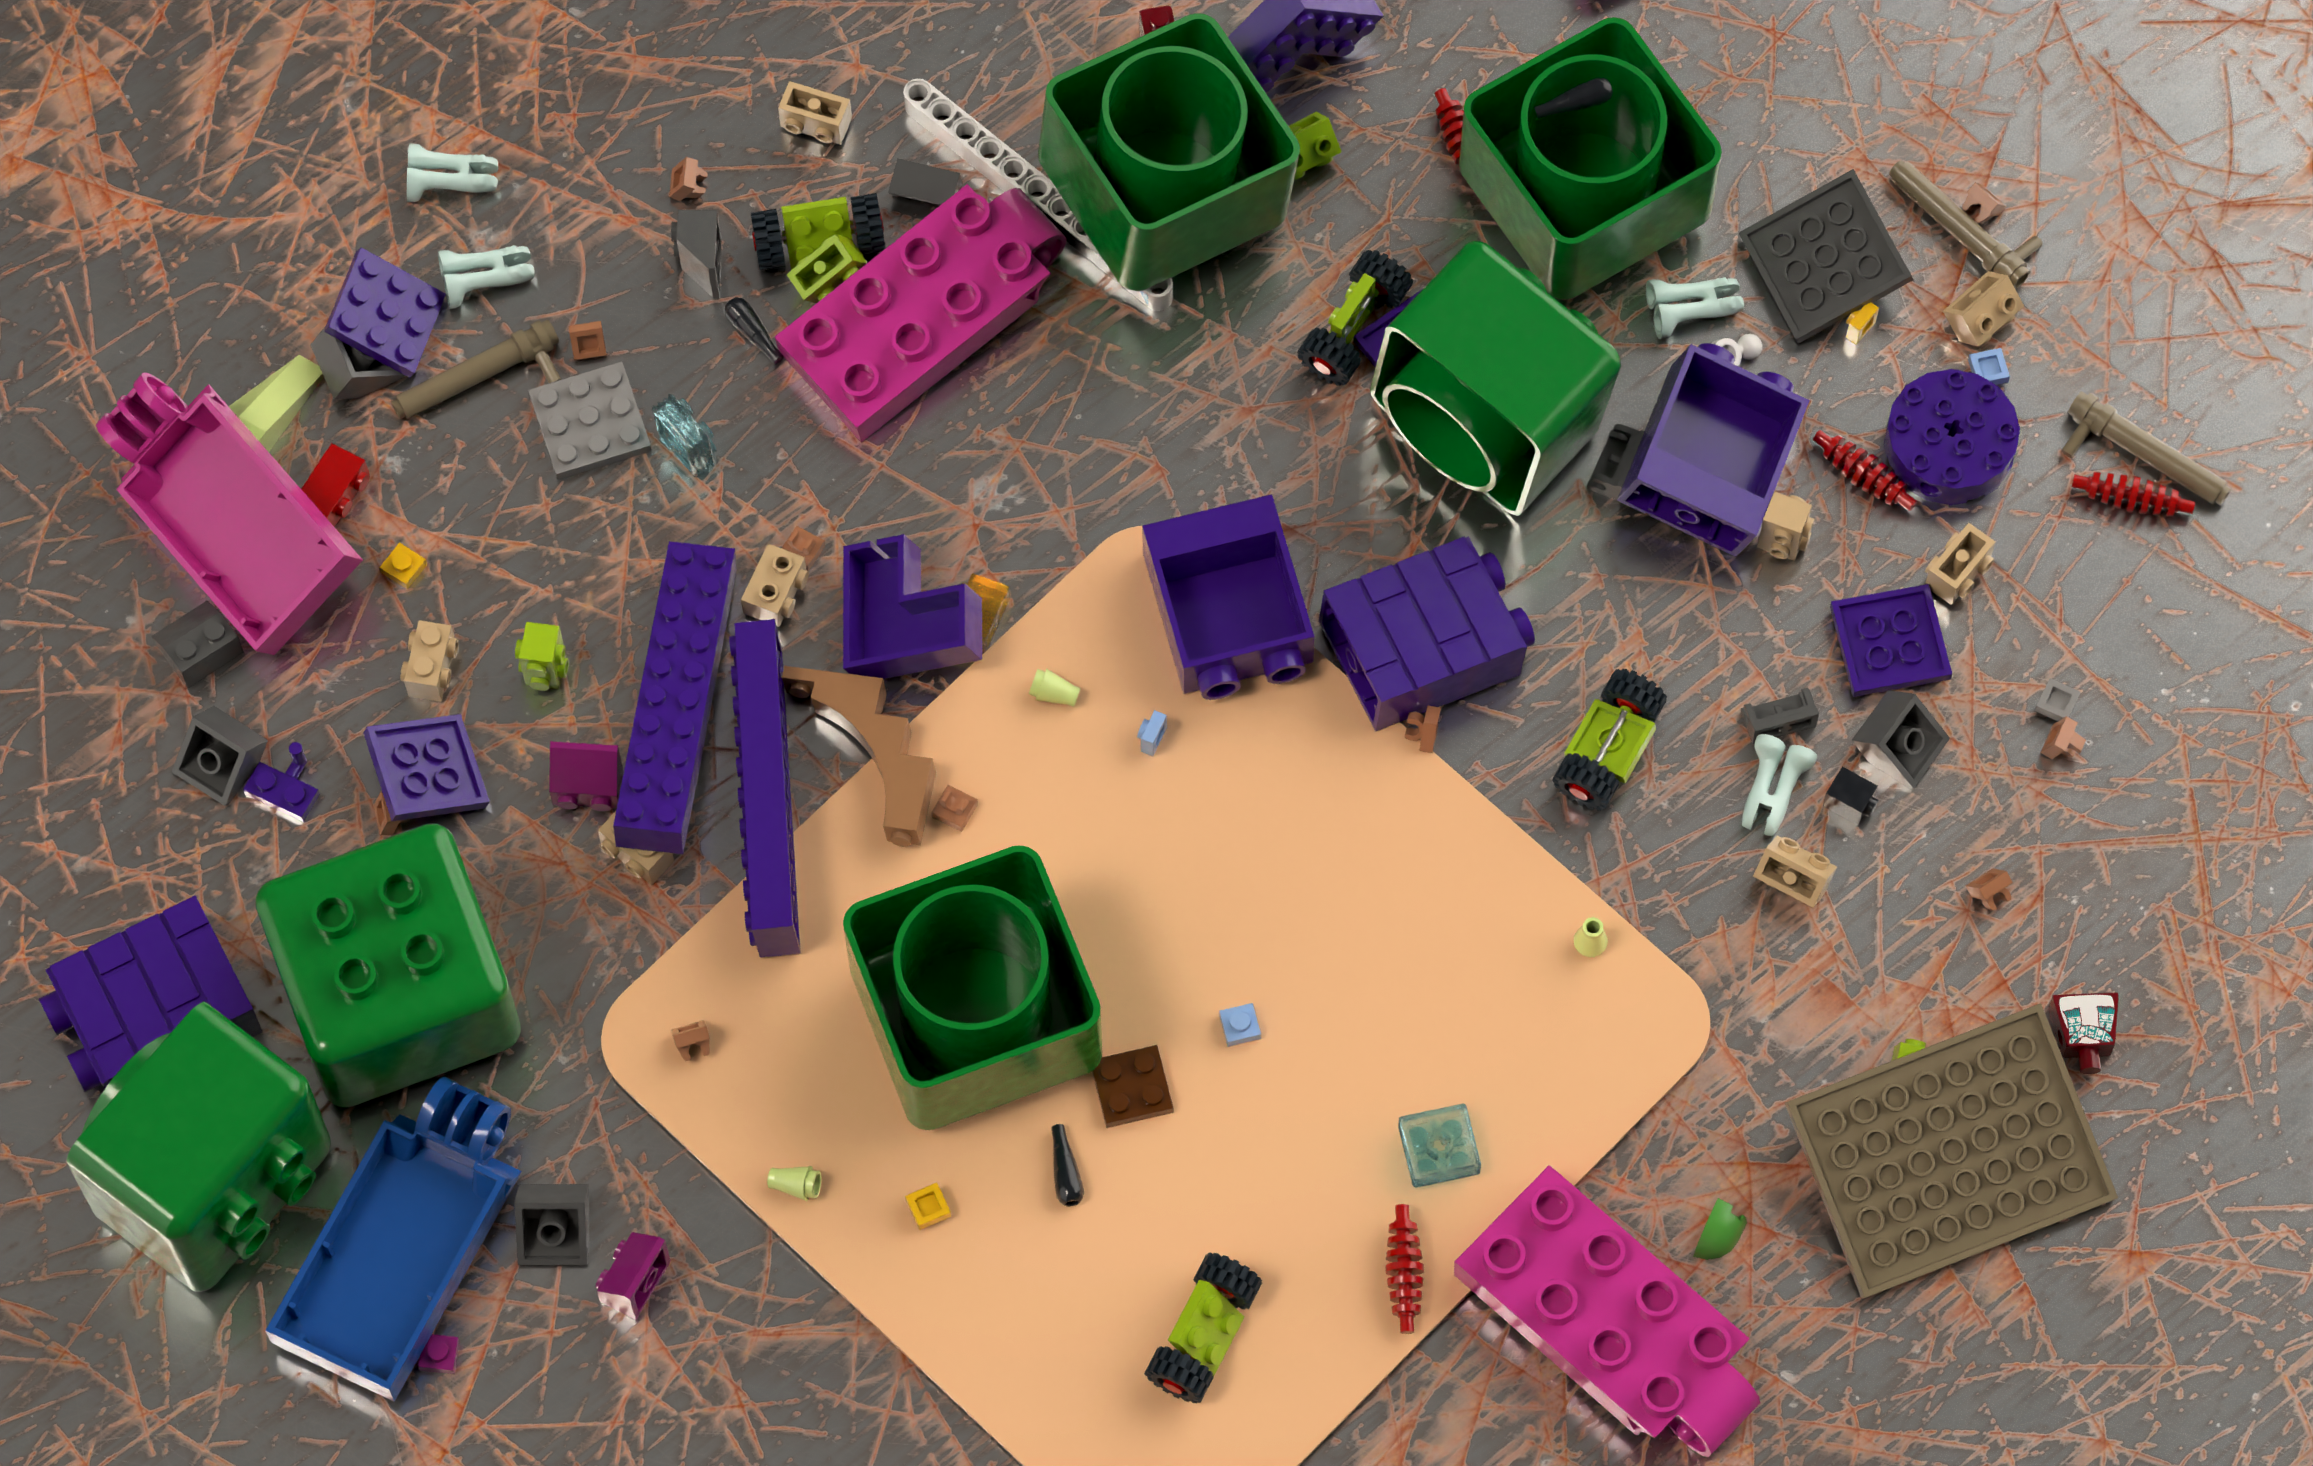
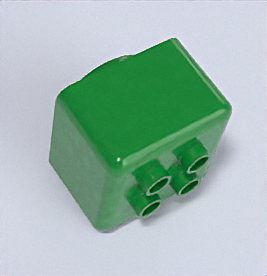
(1167, 151)
(1594, 183)
(1494, 377)
(388, 965)
(974, 987)
(199, 1147)

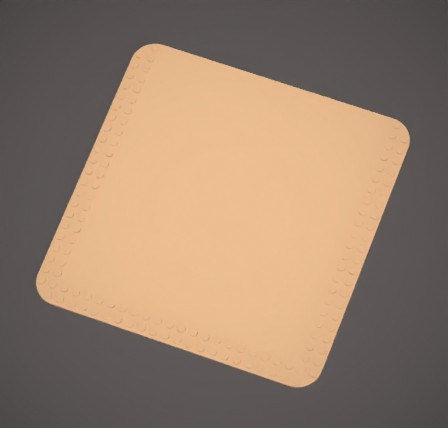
(1262, 857)

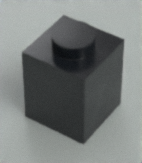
(1851, 796)

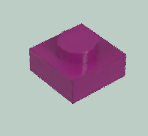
(440, 1354)

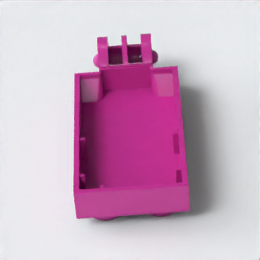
(922, 306)
(226, 510)
(1610, 1315)

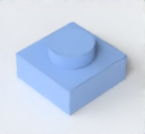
(1990, 365)
(1151, 732)
(1240, 1024)

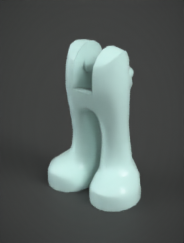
(471, 176)
(506, 271)
(1669, 315)
(1770, 752)

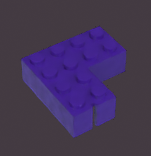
(1286, 29)
(894, 625)

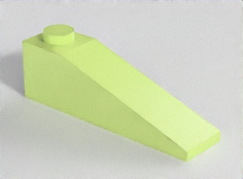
(277, 400)

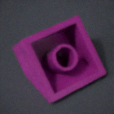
(585, 775)
(633, 1274)

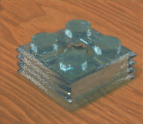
(683, 435)
(1453, 1129)

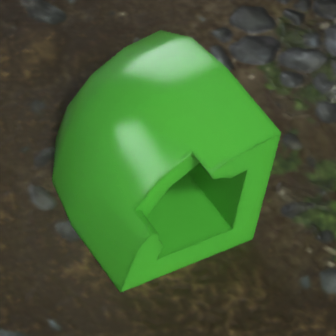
(1720, 1232)

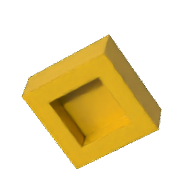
(1861, 322)
(403, 566)
(928, 1206)

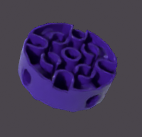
(1951, 436)

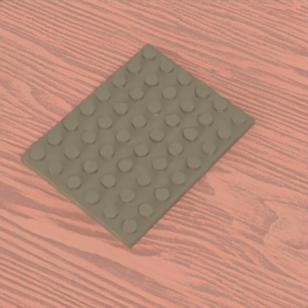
(1951, 1150)

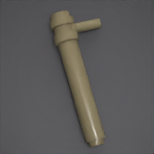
(1962, 227)
(522, 346)
(2105, 421)

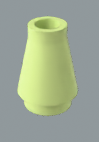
(1053, 688)
(1591, 938)
(796, 1181)

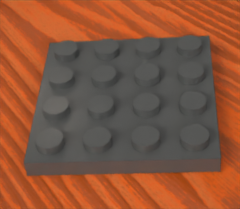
(1825, 256)

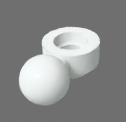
(1747, 347)

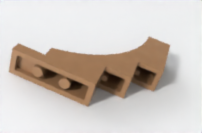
(858, 706)

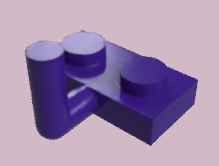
(282, 789)

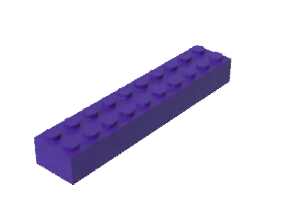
(675, 698)
(764, 789)

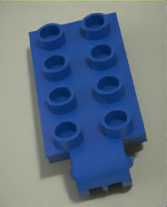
(399, 1241)

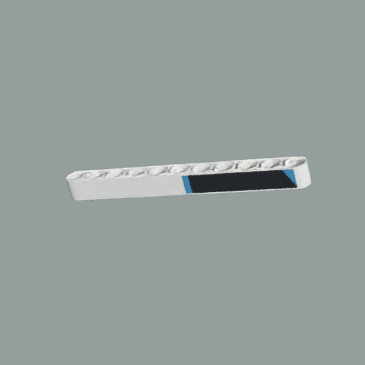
(1009, 162)

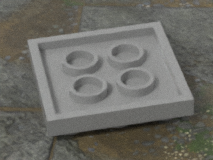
(589, 420)

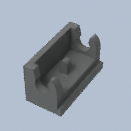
(924, 182)
(1615, 461)
(1781, 716)

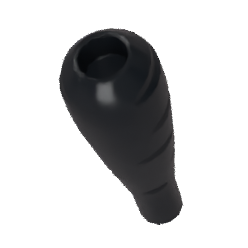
(1580, 97)
(749, 325)
(1066, 1172)

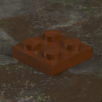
(1132, 1086)

